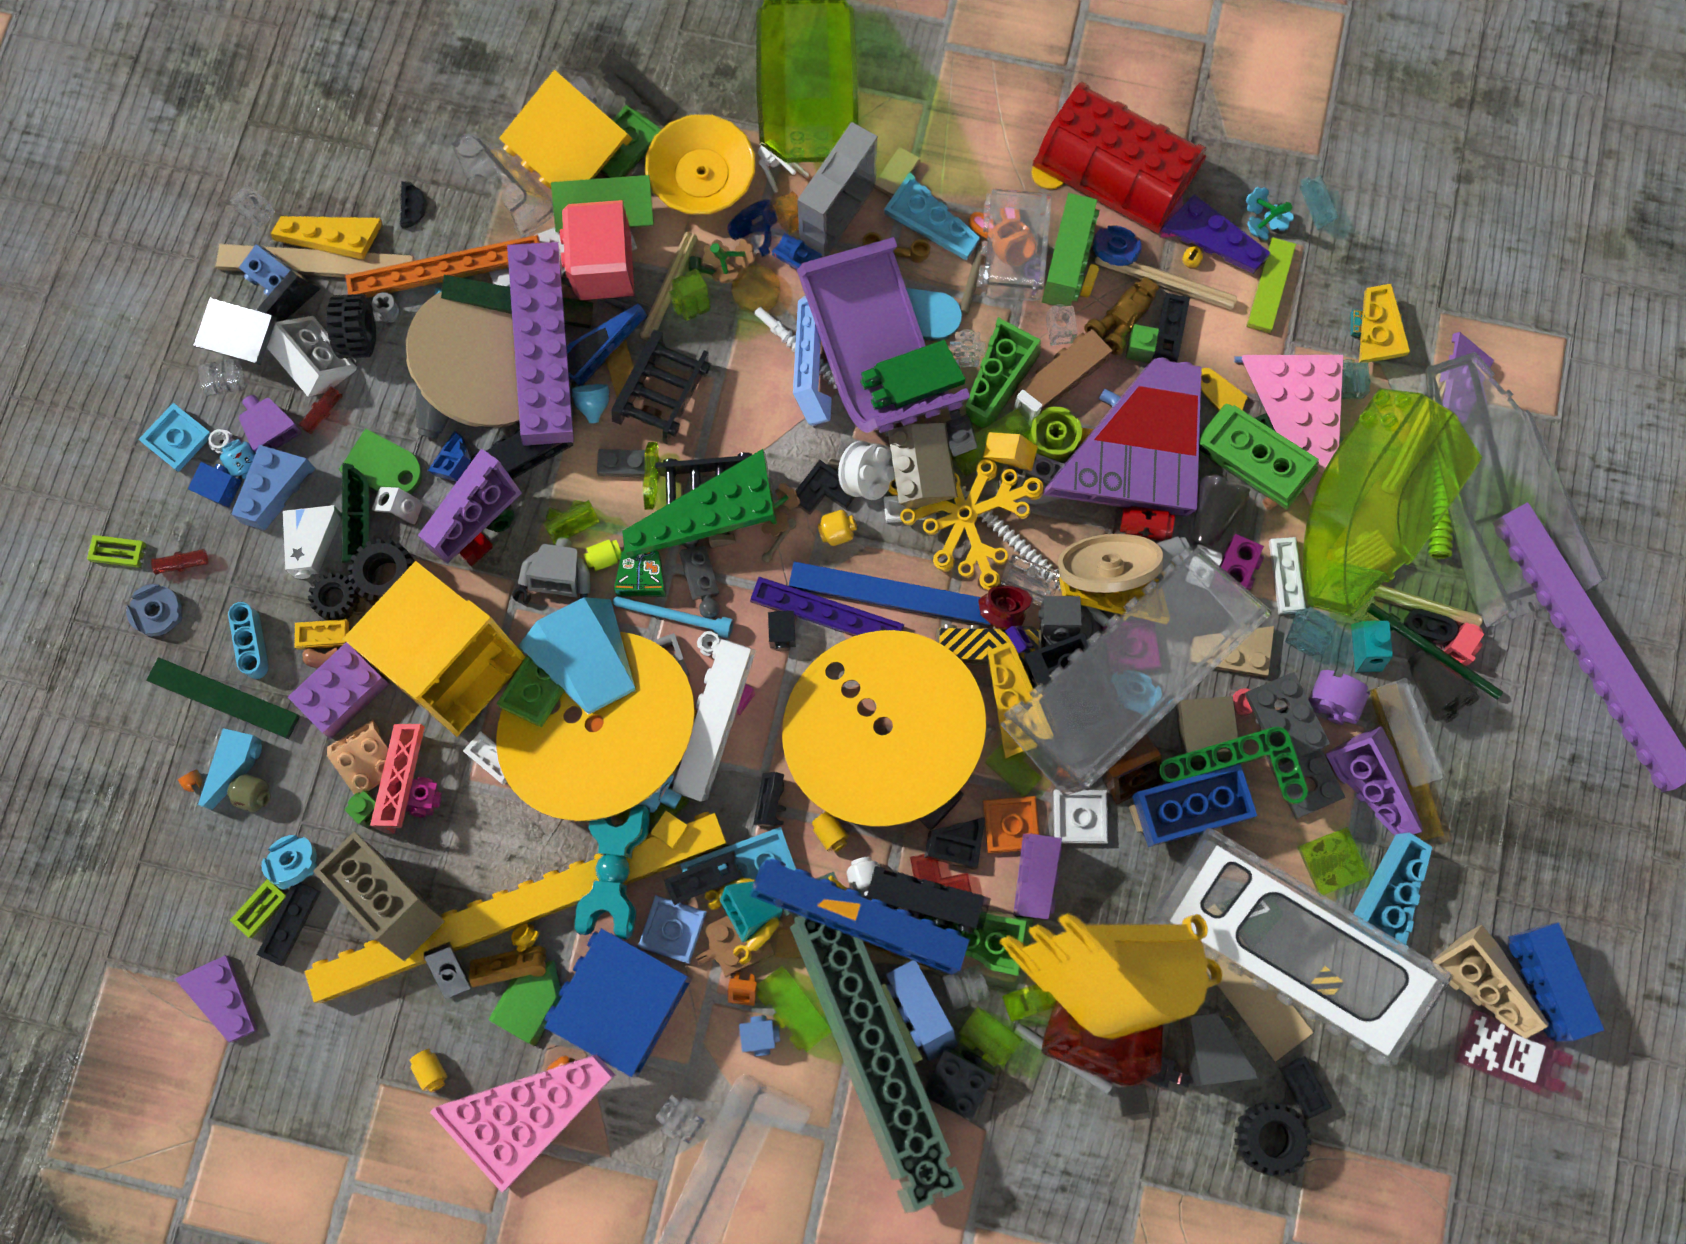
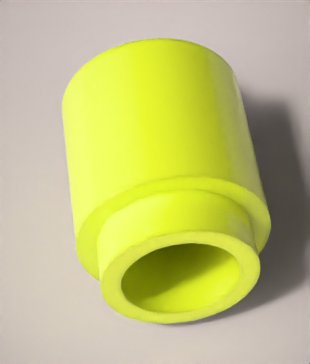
(602, 554)

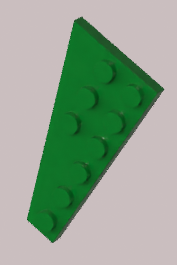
(720, 505)

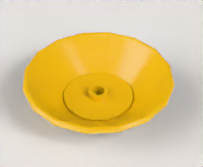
(695, 146)

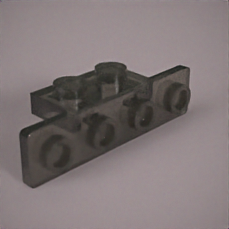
(635, 88)

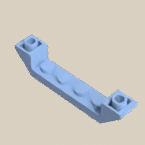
(813, 404)

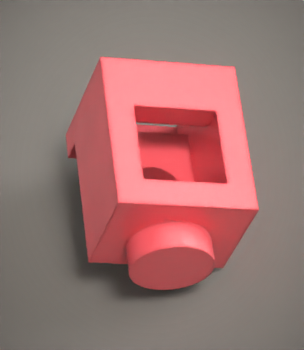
(1465, 644)

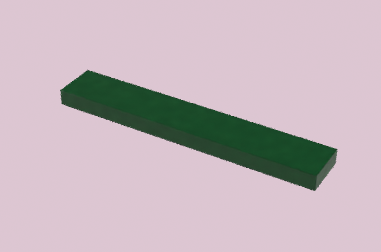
(499, 298)
(223, 698)

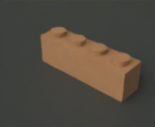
(1067, 369)

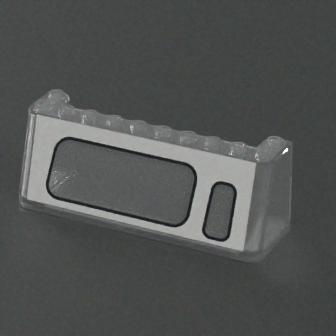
(1303, 947)

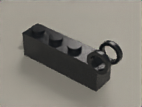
(521, 458)

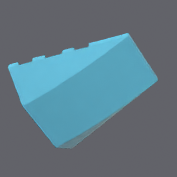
(582, 652)

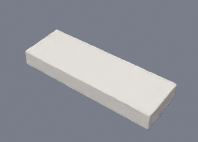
(1287, 575)

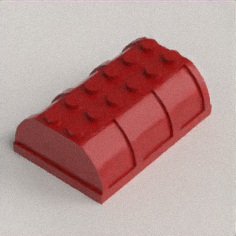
(1119, 157)

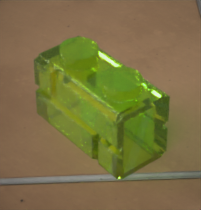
(690, 295)
(990, 1037)

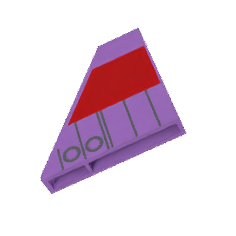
(1142, 447)

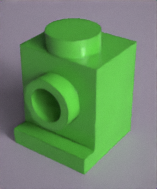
(361, 808)

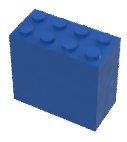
(617, 1003)

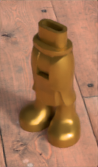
(1124, 314)

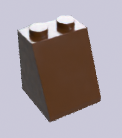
(1134, 771)

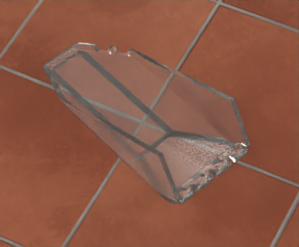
(1511, 473)

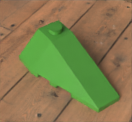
(985, 944)

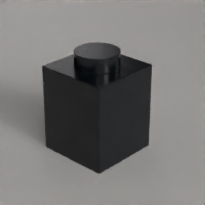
(781, 630)

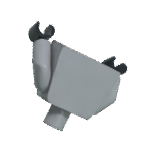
(554, 571)

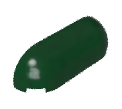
(354, 512)

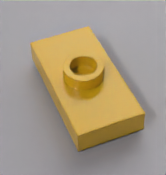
(320, 634)

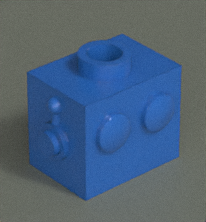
(215, 483)

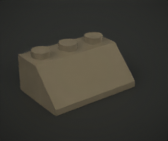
(922, 464)

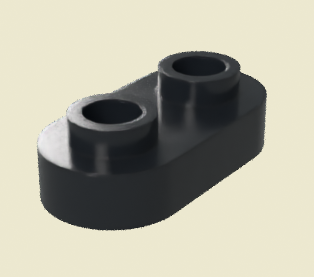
(1429, 625)

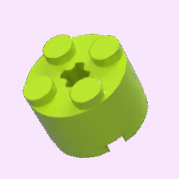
(1067, 430)

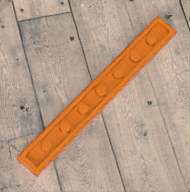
(433, 269)

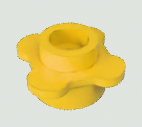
(524, 937)

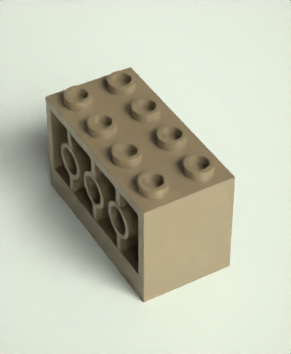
(378, 896)

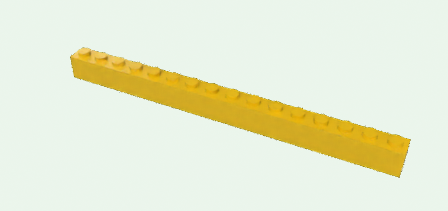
(509, 910)

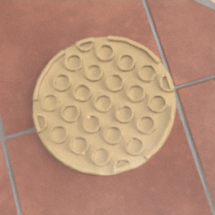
(465, 362)

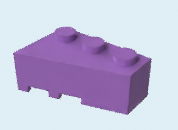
(1037, 876)

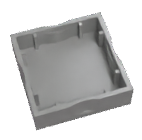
(838, 189)

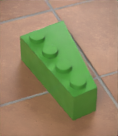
(1005, 365)

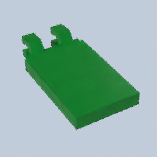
(913, 376)

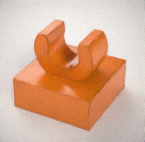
(742, 991)

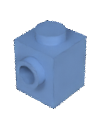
(759, 1035)

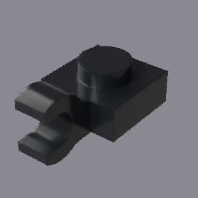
(1168, 1074)

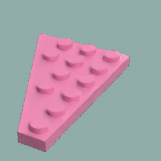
(1302, 402)
(518, 1120)

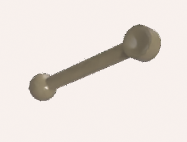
(767, 557)

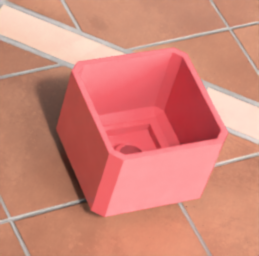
(597, 250)

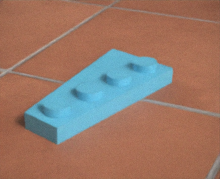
(924, 214)
(750, 854)

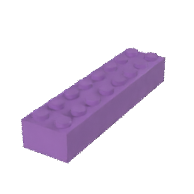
(540, 344)

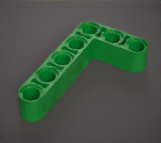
(1235, 745)

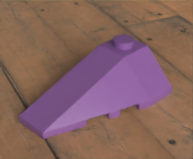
(1375, 775)

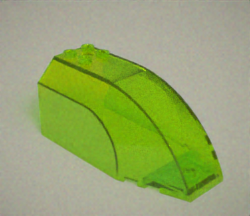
(805, 76)
(1382, 497)

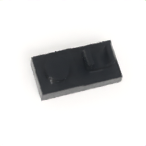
(767, 805)

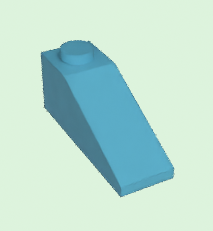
(232, 758)

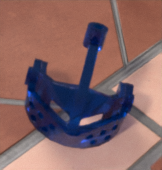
(742, 223)

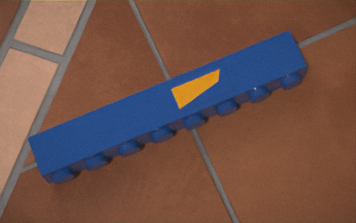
(859, 917)

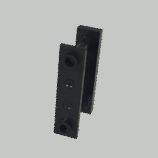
(646, 368)
(672, 467)

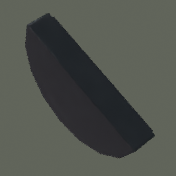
(412, 205)

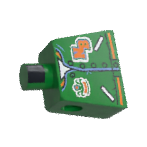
(640, 576)

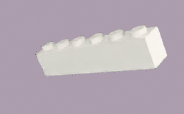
(714, 719)

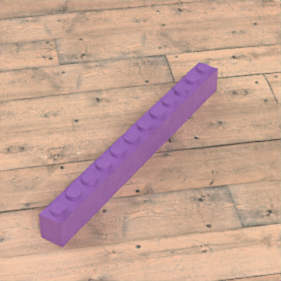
(1594, 647)

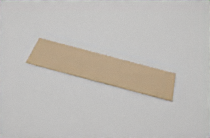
(1271, 1021)

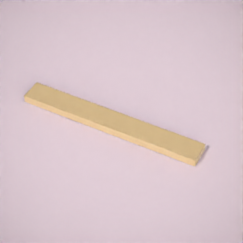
(310, 261)

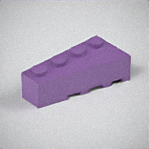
(469, 507)

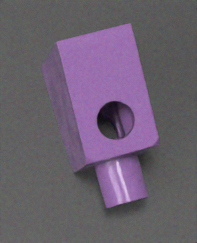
(266, 424)

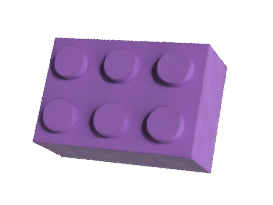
(338, 690)

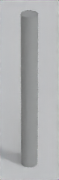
(1036, 1041)

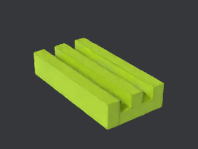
(137, 554)
(250, 933)

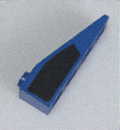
(593, 348)

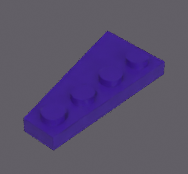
(1207, 228)

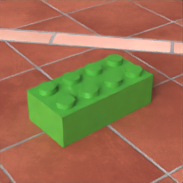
(1071, 250)

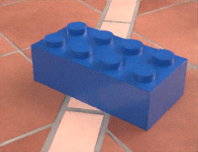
(1194, 805)
(1555, 982)

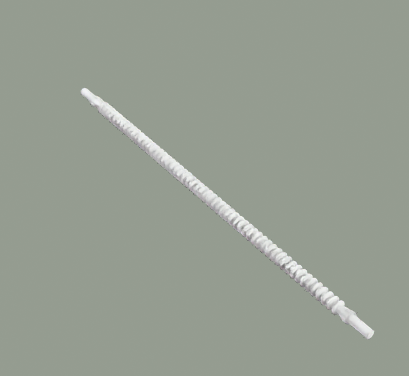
(1014, 540)

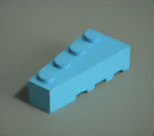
(1396, 886)

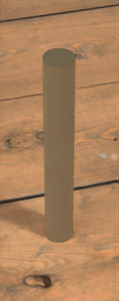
(972, 282)

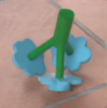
(1278, 216)

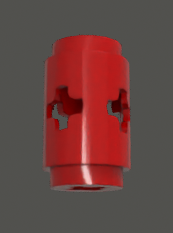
(1159, 525)

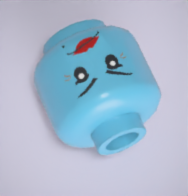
(237, 458)

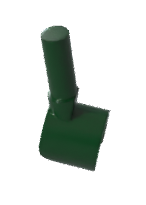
(696, 263)

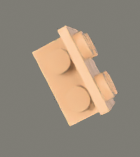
(360, 757)

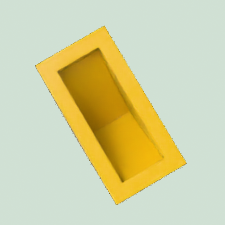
(1010, 450)

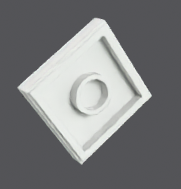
(1081, 817)

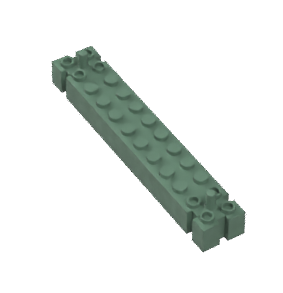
(877, 1062)

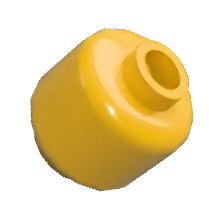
(837, 527)

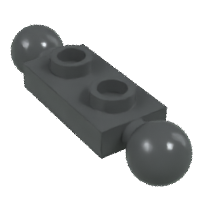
(700, 578)

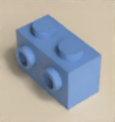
(264, 268)

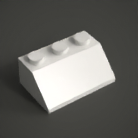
(307, 356)

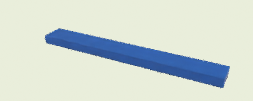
(886, 593)

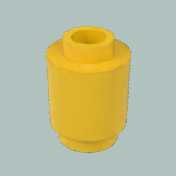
(830, 832)
(428, 1071)

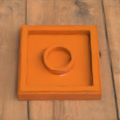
(1008, 821)

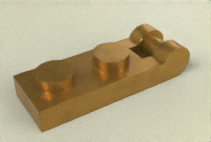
(508, 966)

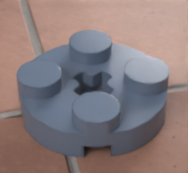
(167, 616)

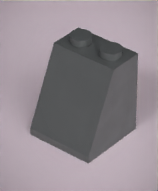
(1212, 1051)

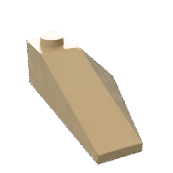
(1490, 979)

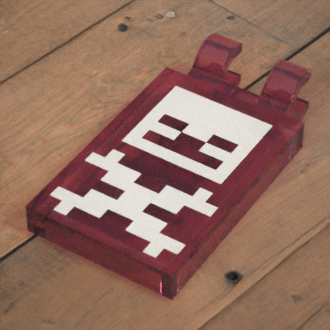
(1507, 1056)

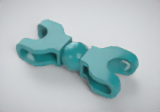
(612, 871)

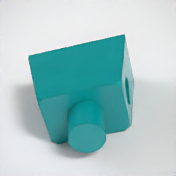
(1370, 642)

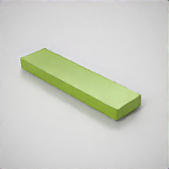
(1271, 285)

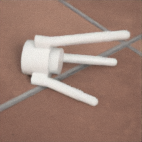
(770, 159)

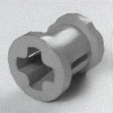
(387, 314)

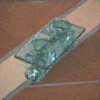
(1318, 201)

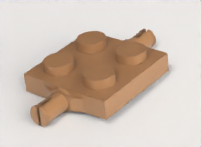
(722, 943)

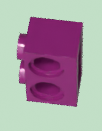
(1243, 568)

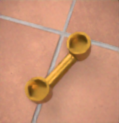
(917, 253)

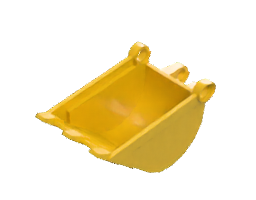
(1120, 974)

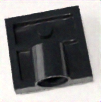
(959, 1082)

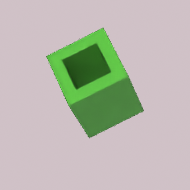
(1142, 343)

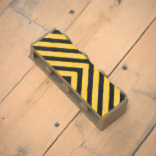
(973, 643)

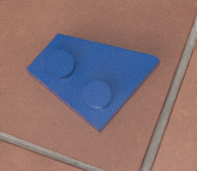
(452, 459)

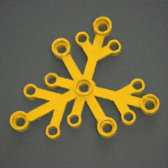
(978, 551)

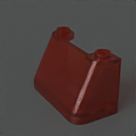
(1119, 1060)

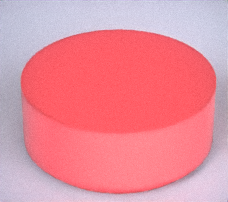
(1241, 703)

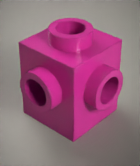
(423, 797)

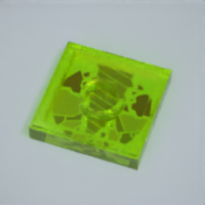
(1333, 861)

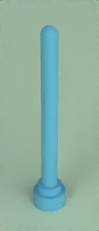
(722, 627)

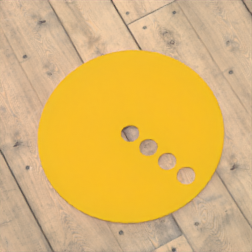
(607, 771)
(895, 775)

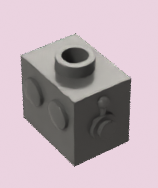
(1061, 615)

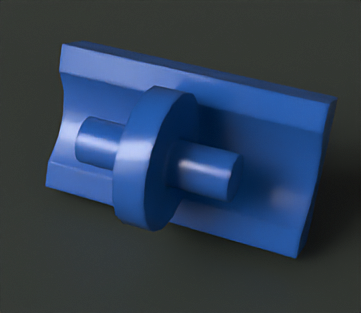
(794, 251)

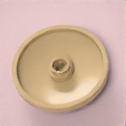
(1110, 563)

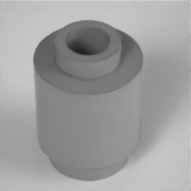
(1172, 547)

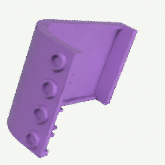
(864, 321)

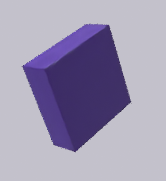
(1019, 639)

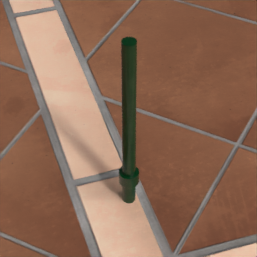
(1429, 647)

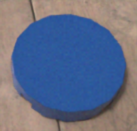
(1116, 246)

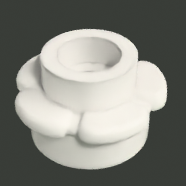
(215, 438)
(702, 642)

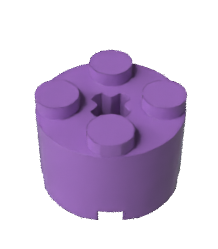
(1339, 697)

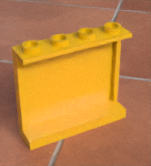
(562, 134)

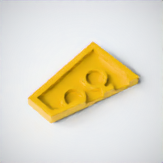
(1381, 326)

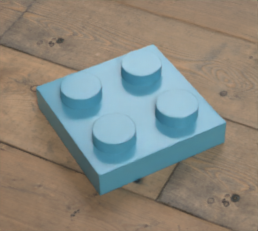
(175, 437)

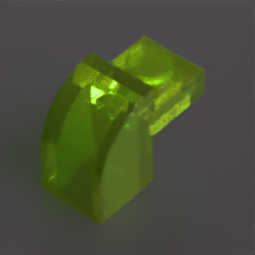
(1027, 1002)

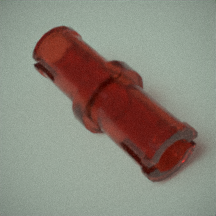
(320, 410)
(179, 561)

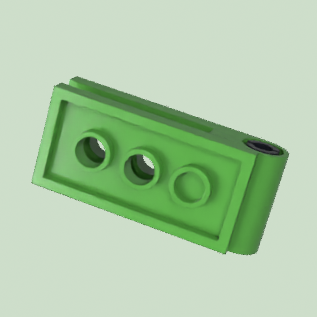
(1235, 441)

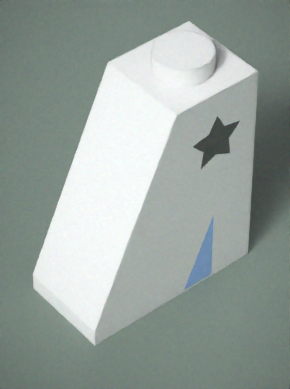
(308, 538)

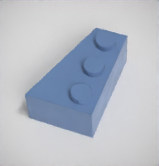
(269, 485)
(921, 1010)

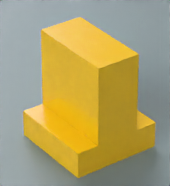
(436, 648)

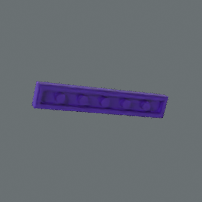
(819, 609)

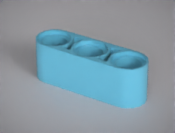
(240, 631)

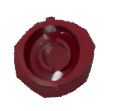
(1005, 606)

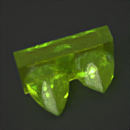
(570, 522)

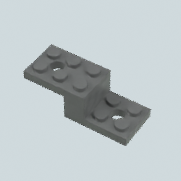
(1306, 736)

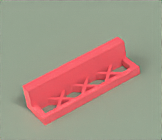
(397, 777)

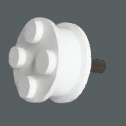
(865, 470)

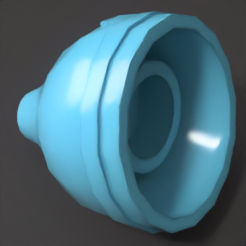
(591, 400)

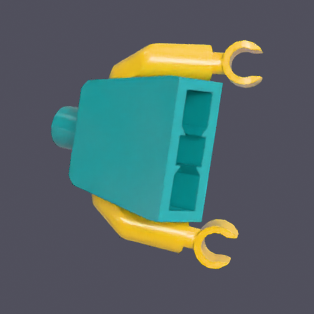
(751, 917)

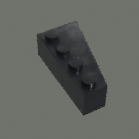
(930, 899)

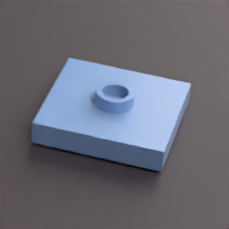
(672, 929)

